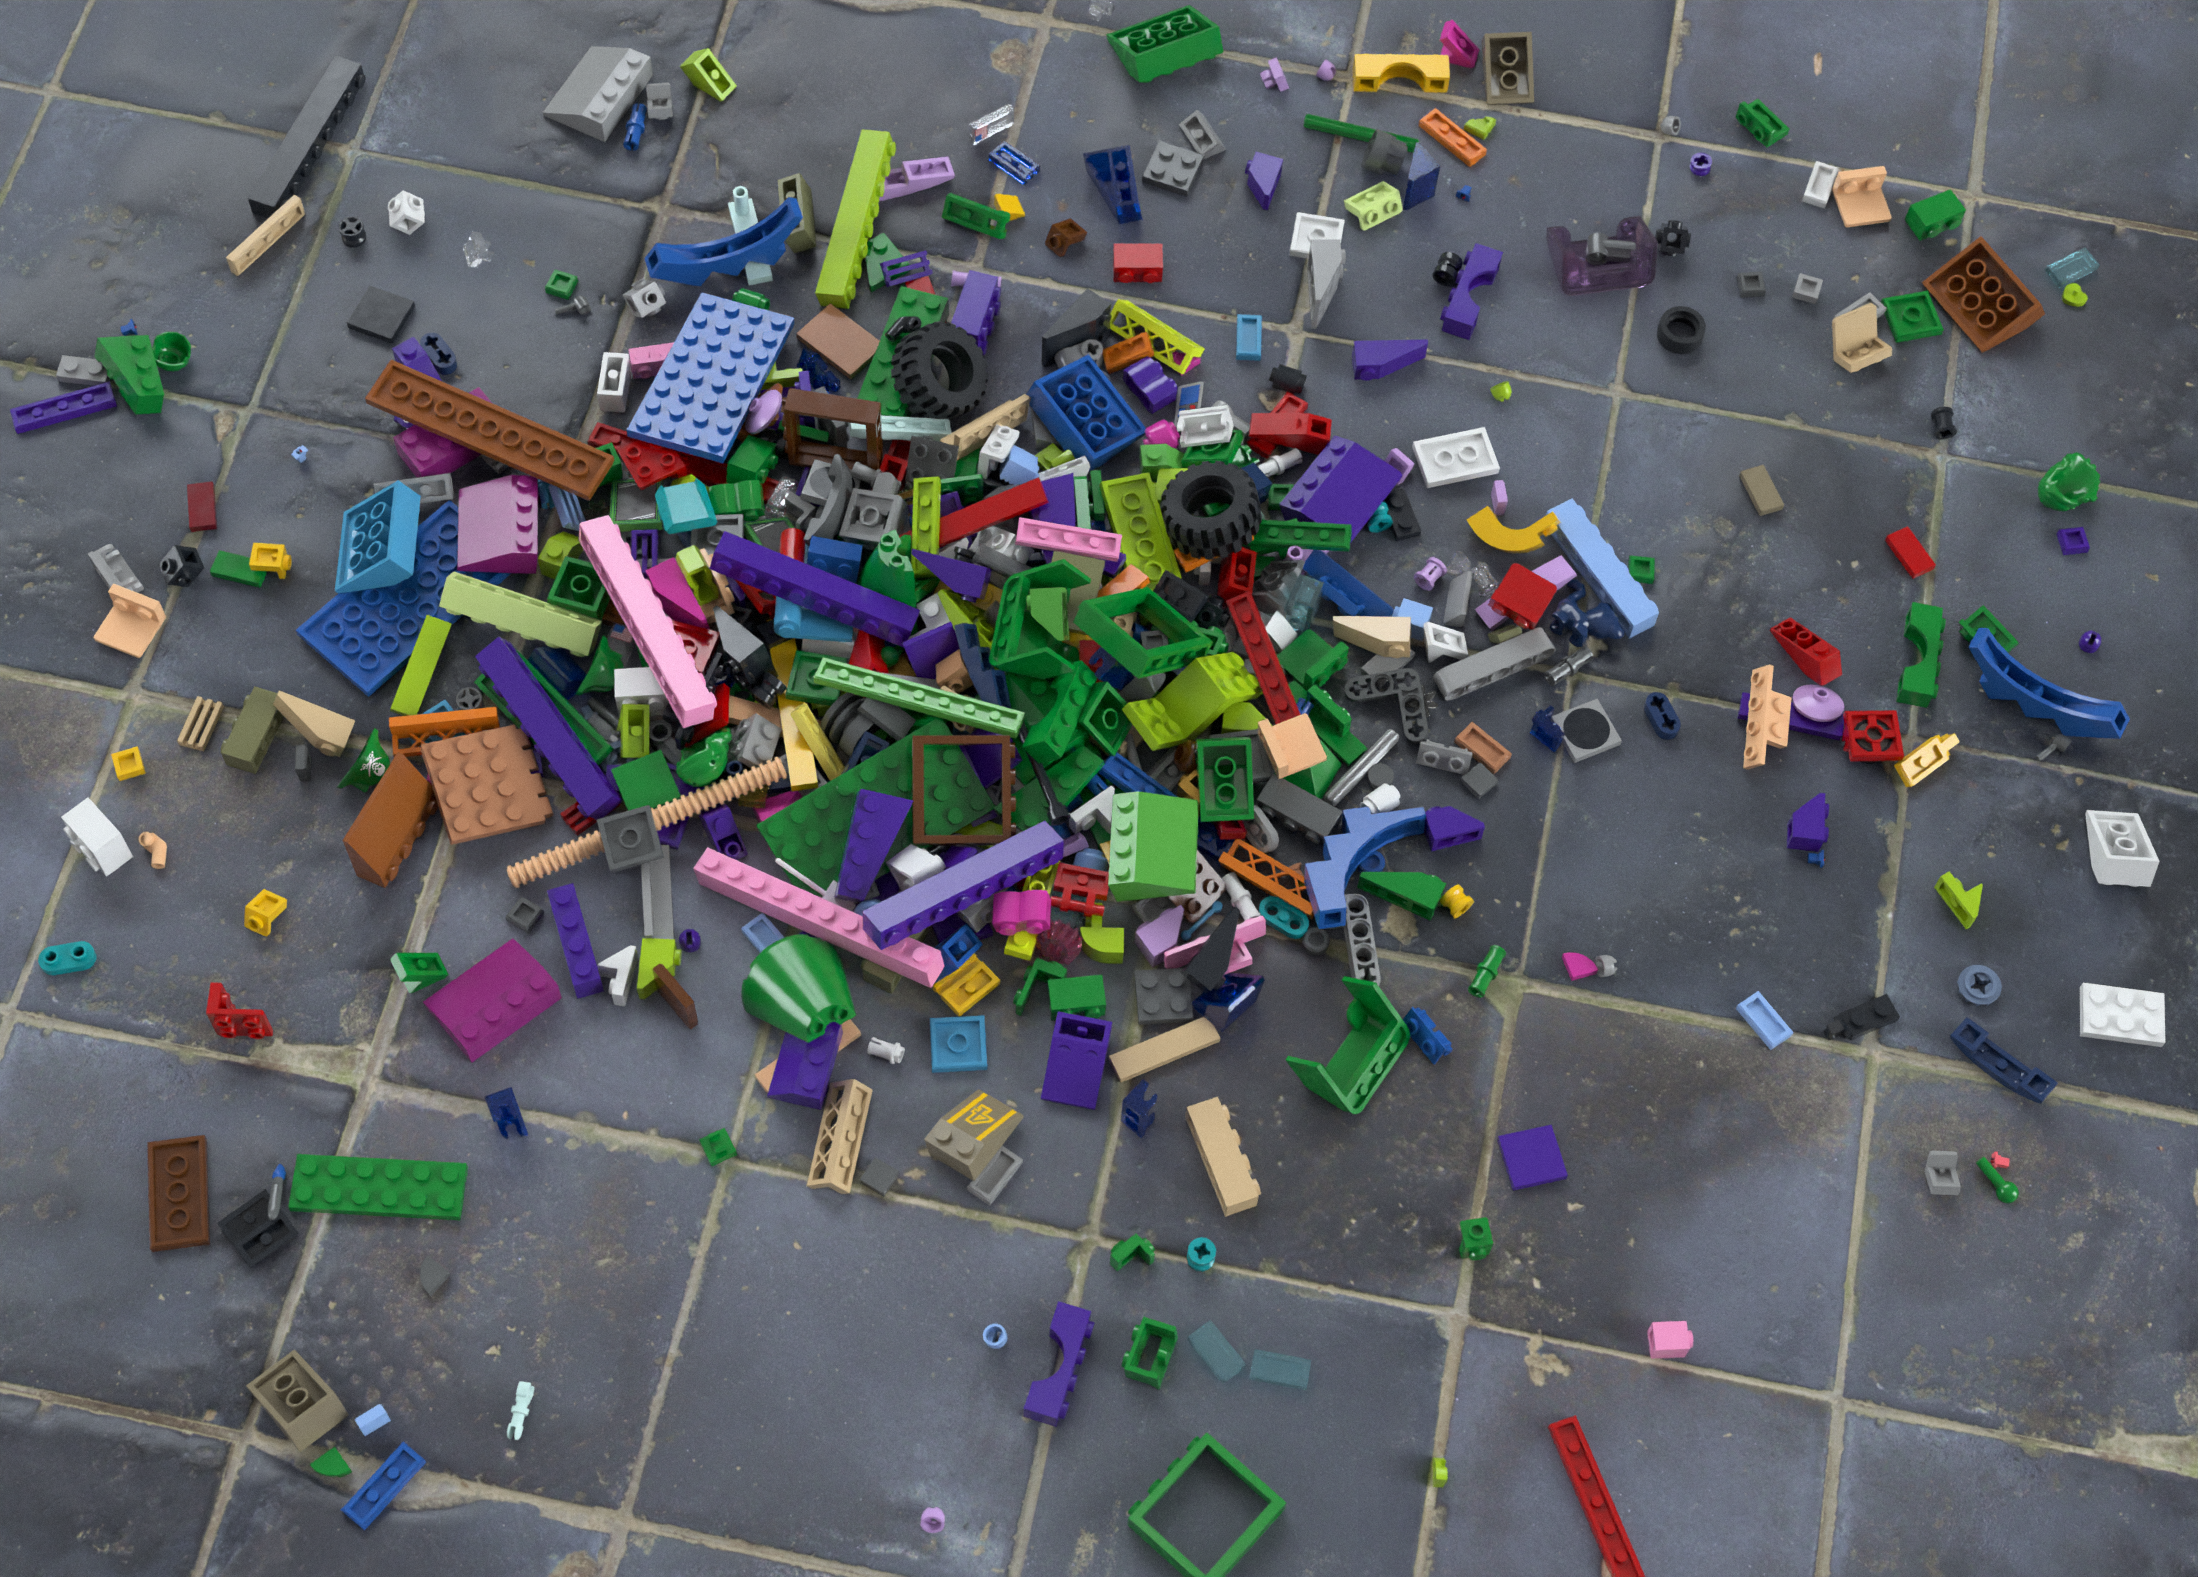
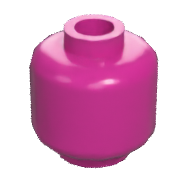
(1162, 433)

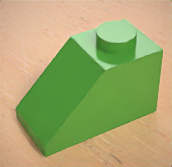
(1158, 457)
(1050, 610)

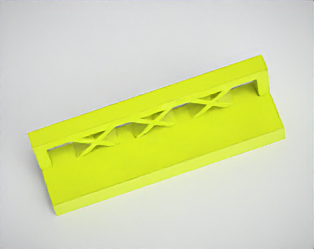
(1161, 330)

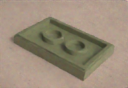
(1093, 569)

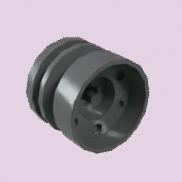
(846, 724)

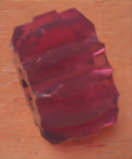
(1059, 942)

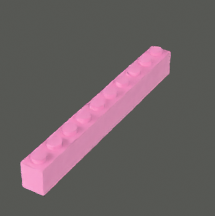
(647, 622)
(814, 916)

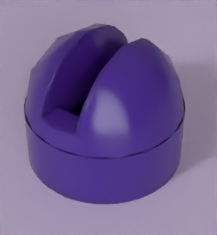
(2083, 641)
(696, 941)

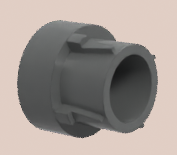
(1384, 154)

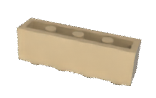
(1222, 1156)

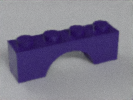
(1480, 270)
(575, 941)
(1047, 1397)

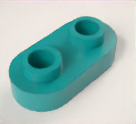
(1285, 917)
(66, 958)

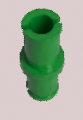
(1487, 971)

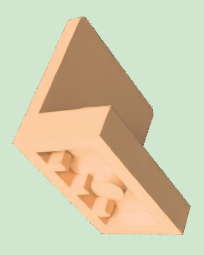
(1861, 196)
(130, 622)
(1291, 745)

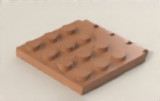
(486, 783)

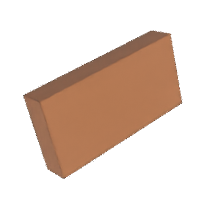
(1483, 747)

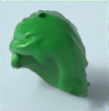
(2069, 483)
(705, 759)

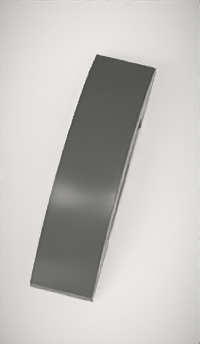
(836, 504)

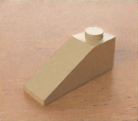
(1376, 634)
(318, 725)

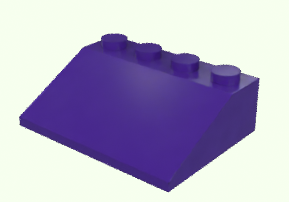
(1341, 486)

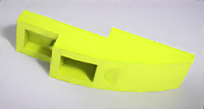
(1023, 943)

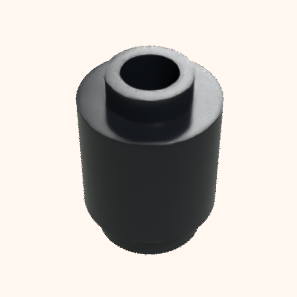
(1287, 379)

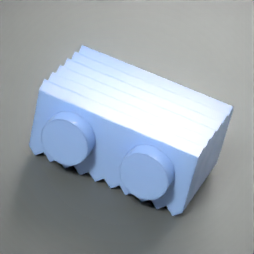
(1019, 467)

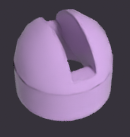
(1326, 71)
(932, 1526)

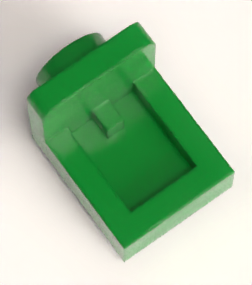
(1475, 1239)
(1126, 1251)

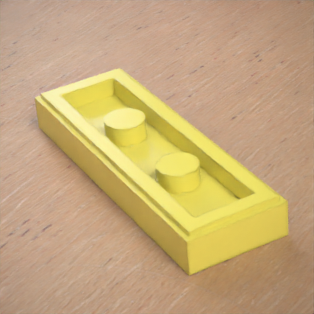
(817, 741)

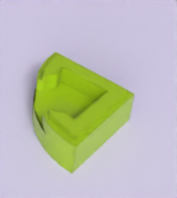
(1480, 127)
(1440, 1472)

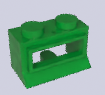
(1140, 1337)

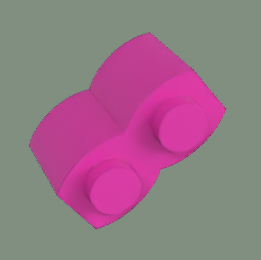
(1021, 911)

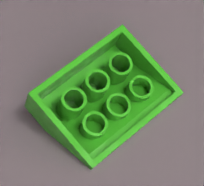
(1152, 846)

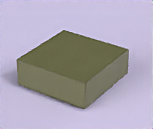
(1504, 633)

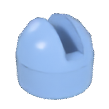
(990, 1336)

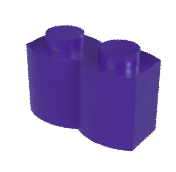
(1150, 384)

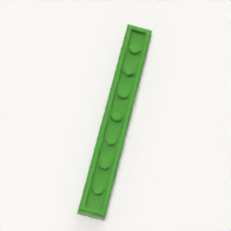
(919, 697)

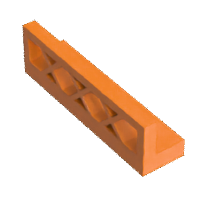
(440, 724)
(1265, 882)

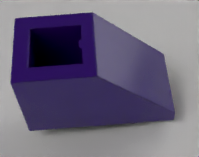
(1807, 825)
(722, 831)

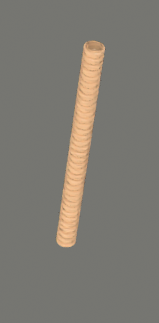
(662, 816)

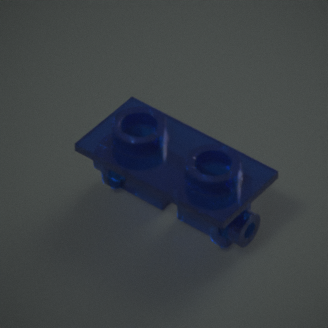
(816, 366)

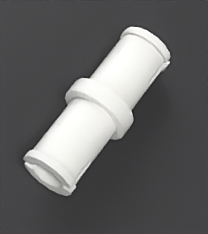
(1278, 464)
(1240, 897)

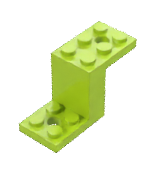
(1193, 700)

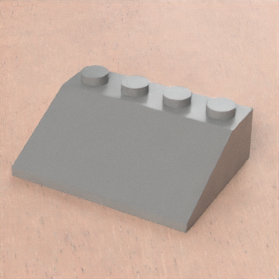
(600, 90)

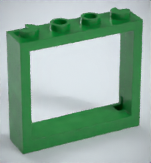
(1095, 621)
(1176, 1470)

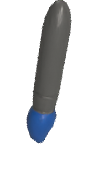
(276, 1192)

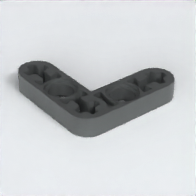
(1405, 694)

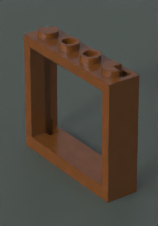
(833, 408)
(1008, 779)

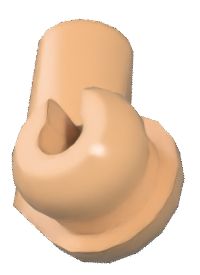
(156, 847)

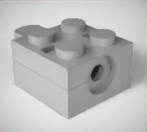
(874, 513)

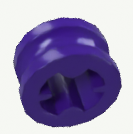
(1700, 170)

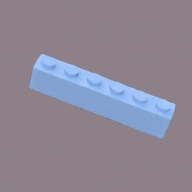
(1603, 569)

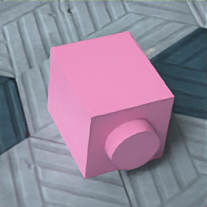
(1669, 1339)

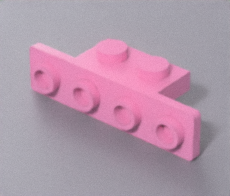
(1240, 956)

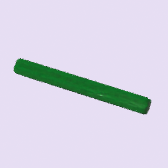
(1350, 130)

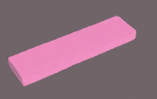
(1068, 539)

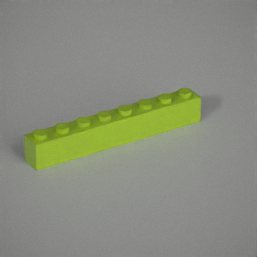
(855, 219)

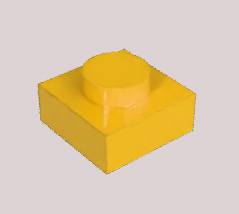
(128, 763)

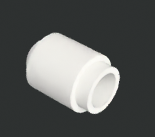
(1382, 799)

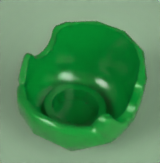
(171, 351)

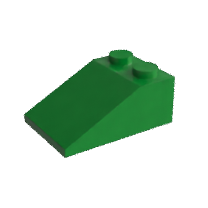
(1225, 779)

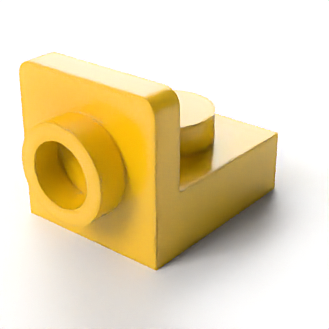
(270, 558)
(262, 911)

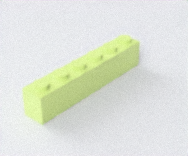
(520, 614)

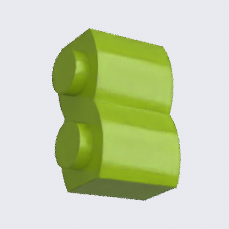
(697, 574)

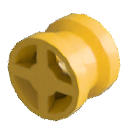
(1456, 901)

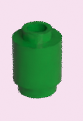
(751, 298)

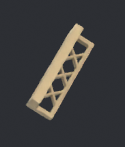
(978, 431)
(845, 1136)

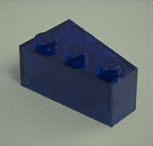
(1116, 181)

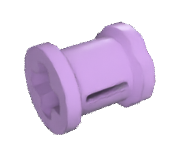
(1419, 576)

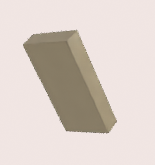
(1761, 490)

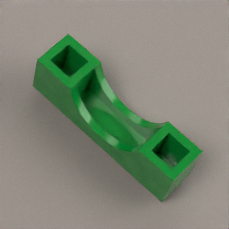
(1923, 628)
(1051, 735)

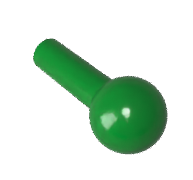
(891, 654)
(2005, 1191)

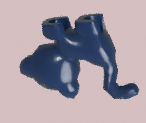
(1597, 622)

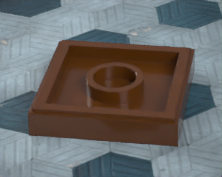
(675, 996)

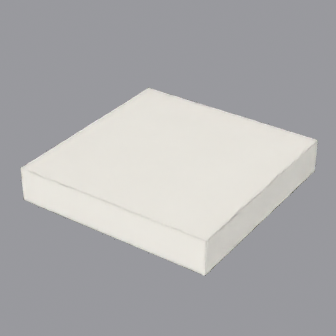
(1313, 227)

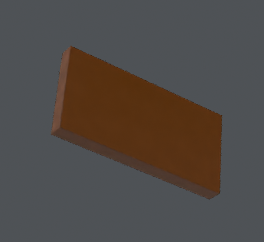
(178, 1193)

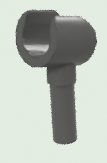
(579, 303)
(2061, 743)

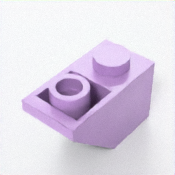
(1160, 935)

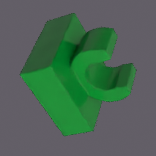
(718, 1147)

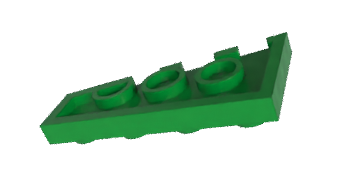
(1067, 780)

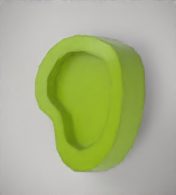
(2073, 295)

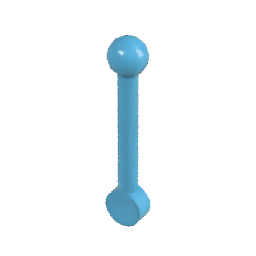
(1216, 908)

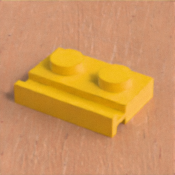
(966, 985)

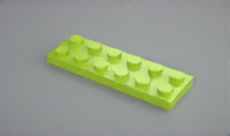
(1139, 520)

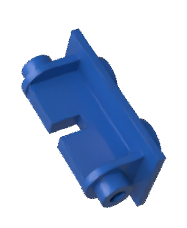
(1431, 1043)

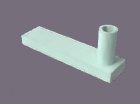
(743, 217)

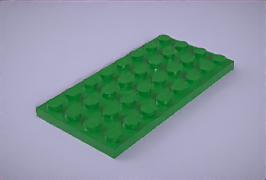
(815, 828)

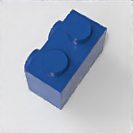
(835, 557)

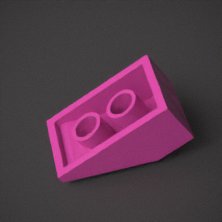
(675, 594)

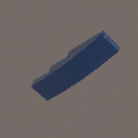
(988, 682)

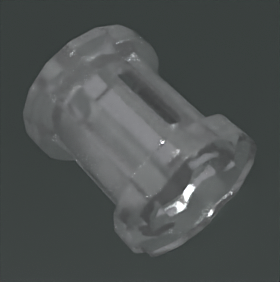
(1484, 580)

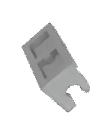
(114, 568)

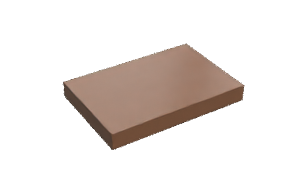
(839, 341)

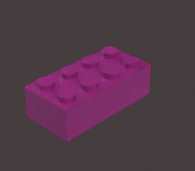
(432, 454)

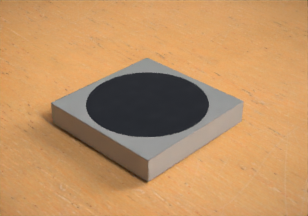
(819, 485)
(1586, 730)

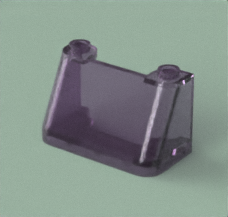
(1580, 277)

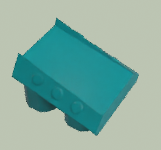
(685, 507)

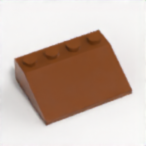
(1984, 296)
(390, 822)

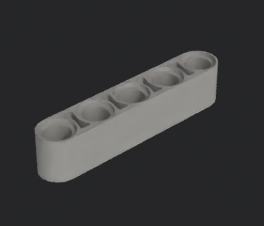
(1493, 664)

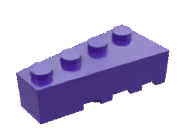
(1060, 506)
(869, 838)

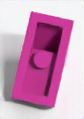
(1458, 46)

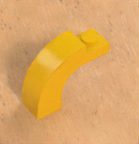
(1509, 540)

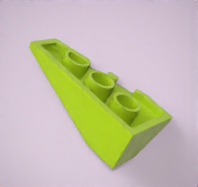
(963, 611)

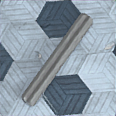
(1361, 767)

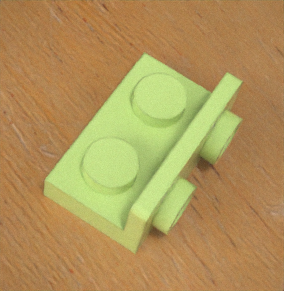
(1375, 204)

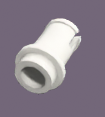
(886, 1050)

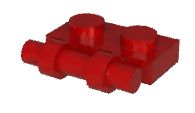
(1080, 882)

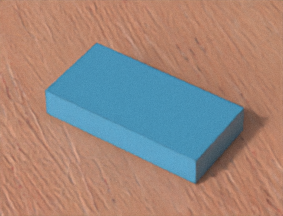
(1248, 337)

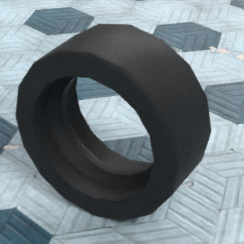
(1684, 315)

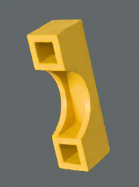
(1428, 71)

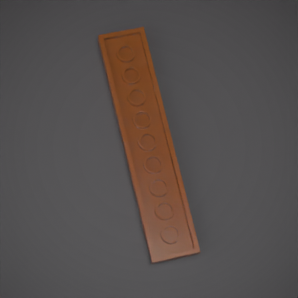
(490, 430)

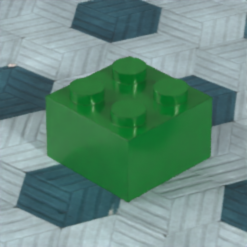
(579, 589)

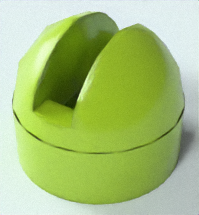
(1501, 391)

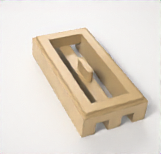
(191, 720)

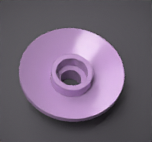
(763, 411)
(1818, 703)

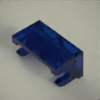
(1111, 670)
(1136, 1109)
(506, 1111)

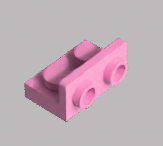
(648, 359)

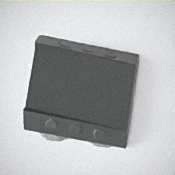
(1276, 585)
(1141, 688)

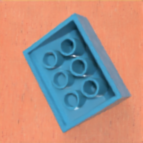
(378, 540)

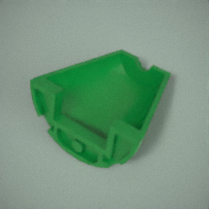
(890, 572)
(798, 987)

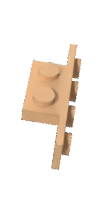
(1766, 718)

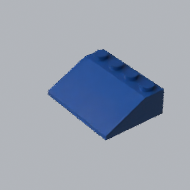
(1085, 412)

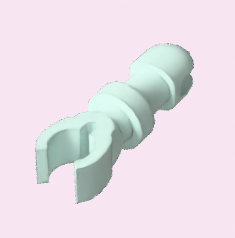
(523, 1397)

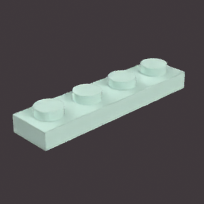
(904, 427)

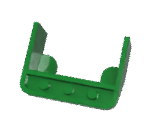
(1018, 637)
(1365, 1054)

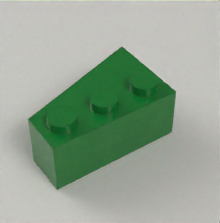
(134, 370)

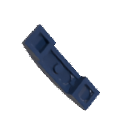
(2001, 1065)

